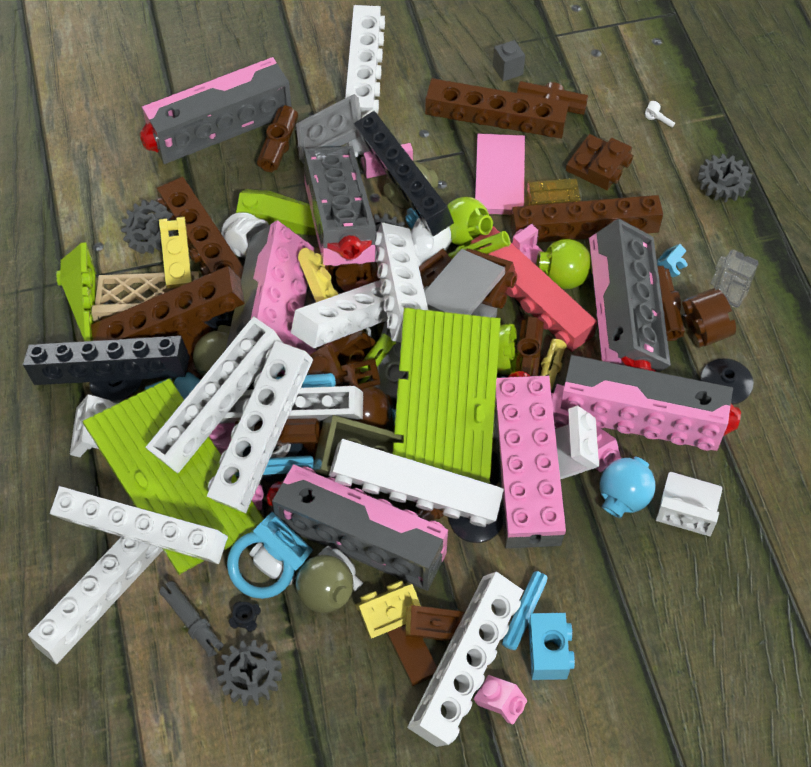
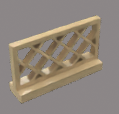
(123, 281)

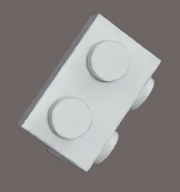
(577, 443)

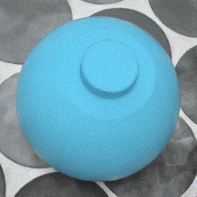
(627, 486)

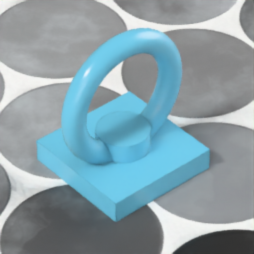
(281, 544)

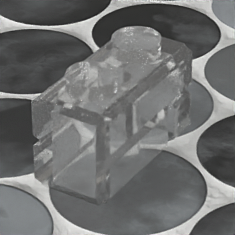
(734, 276)

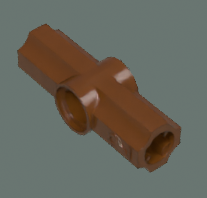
(555, 91)
(277, 139)
(671, 305)
(530, 343)
(296, 431)

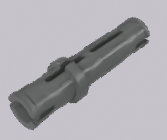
(198, 627)

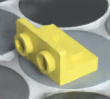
(388, 609)

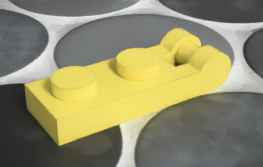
(175, 253)
(316, 275)

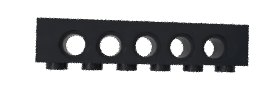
(404, 173)
(107, 360)

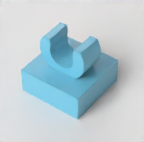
(671, 258)

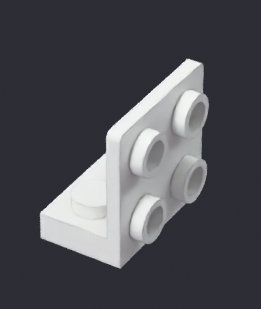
(87, 408)
(689, 504)

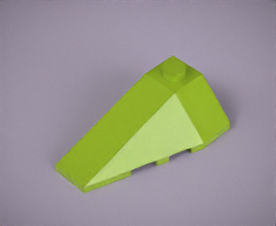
(274, 207)
(79, 285)

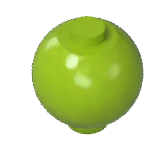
(469, 219)
(566, 263)

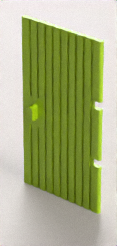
(449, 391)
(152, 485)

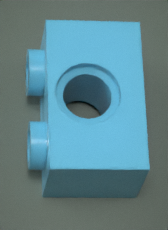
(545, 662)

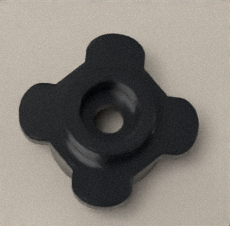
(241, 608)

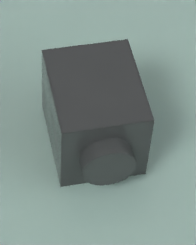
(508, 60)

